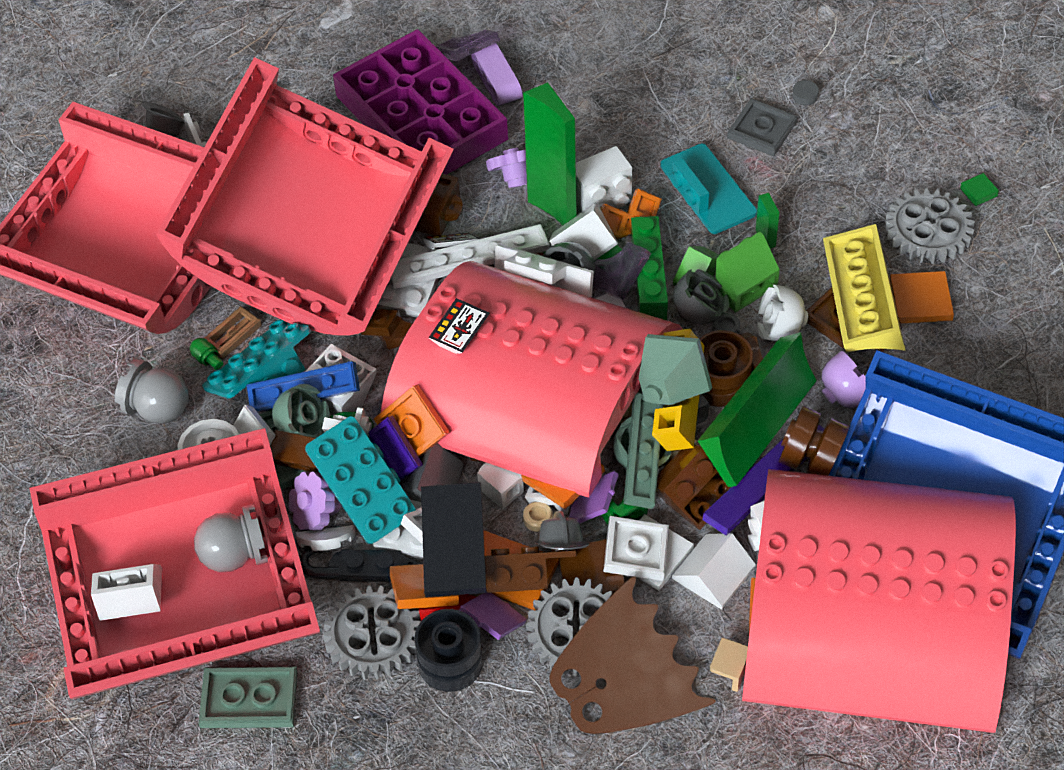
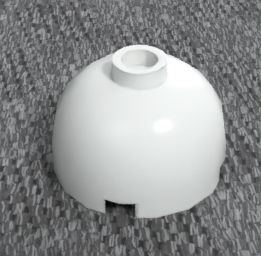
(782, 313)

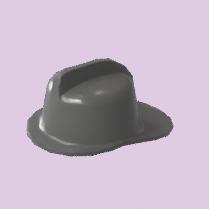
(162, 119)
(561, 533)

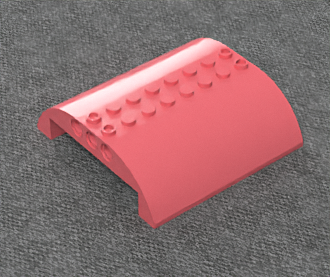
(299, 207)
(95, 220)
(536, 379)
(150, 516)
(882, 600)

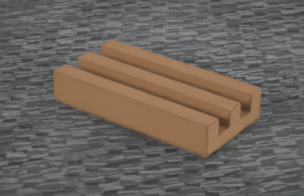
(235, 334)

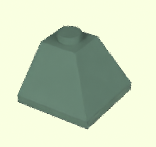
(672, 369)

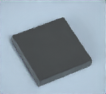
(762, 127)

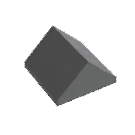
(438, 469)

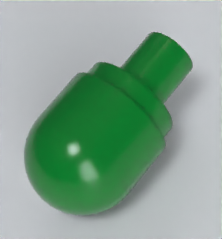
(205, 353)

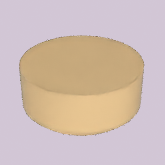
(535, 514)

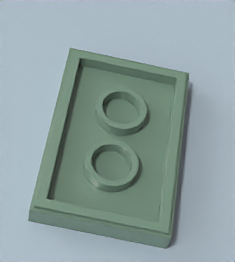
(248, 697)

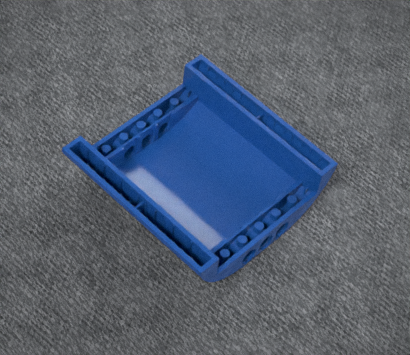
(963, 438)

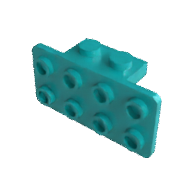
(708, 188)
(264, 359)
(360, 479)

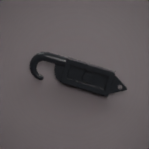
(356, 565)

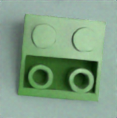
(746, 271)

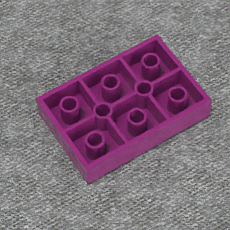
(420, 95)

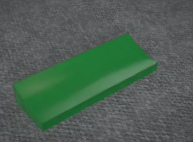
(550, 153)
(758, 409)

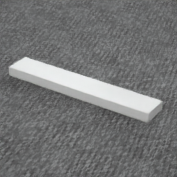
(443, 261)

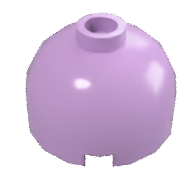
(843, 381)

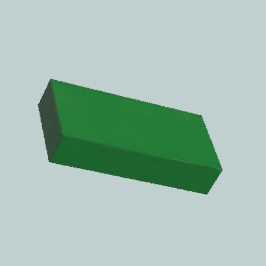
(767, 219)

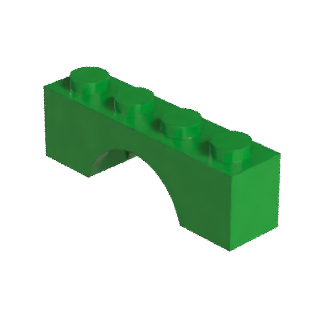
(651, 281)

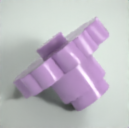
(512, 166)
(312, 501)

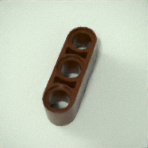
(289, 451)

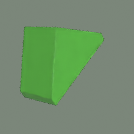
(697, 258)

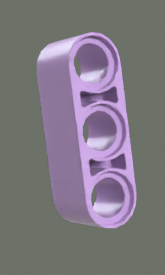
(497, 75)

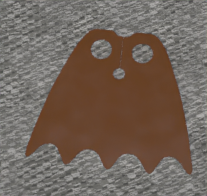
(635, 662)

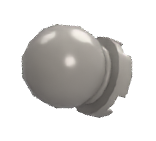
(154, 393)
(228, 541)

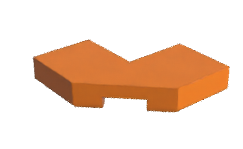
(641, 205)

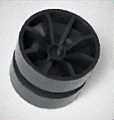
(448, 650)

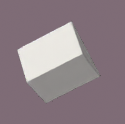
(589, 230)
(715, 568)

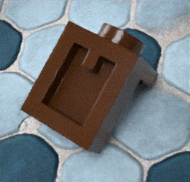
(382, 323)

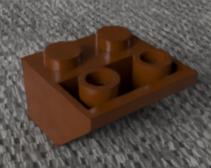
(691, 485)

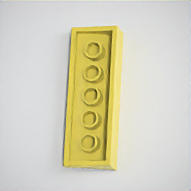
(863, 291)

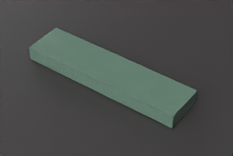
(642, 455)

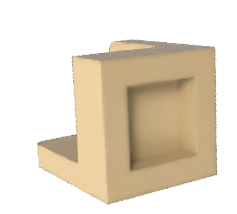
(730, 661)

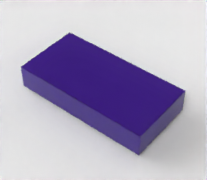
(395, 447)

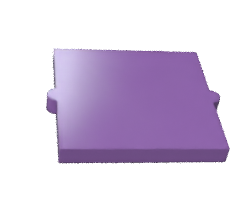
(598, 502)
(493, 615)

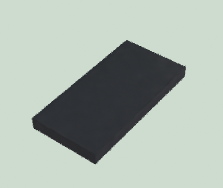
(453, 540)

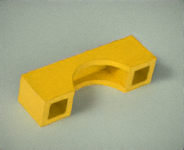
(676, 423)

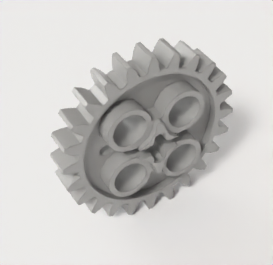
(929, 226)
(548, 626)
(344, 635)

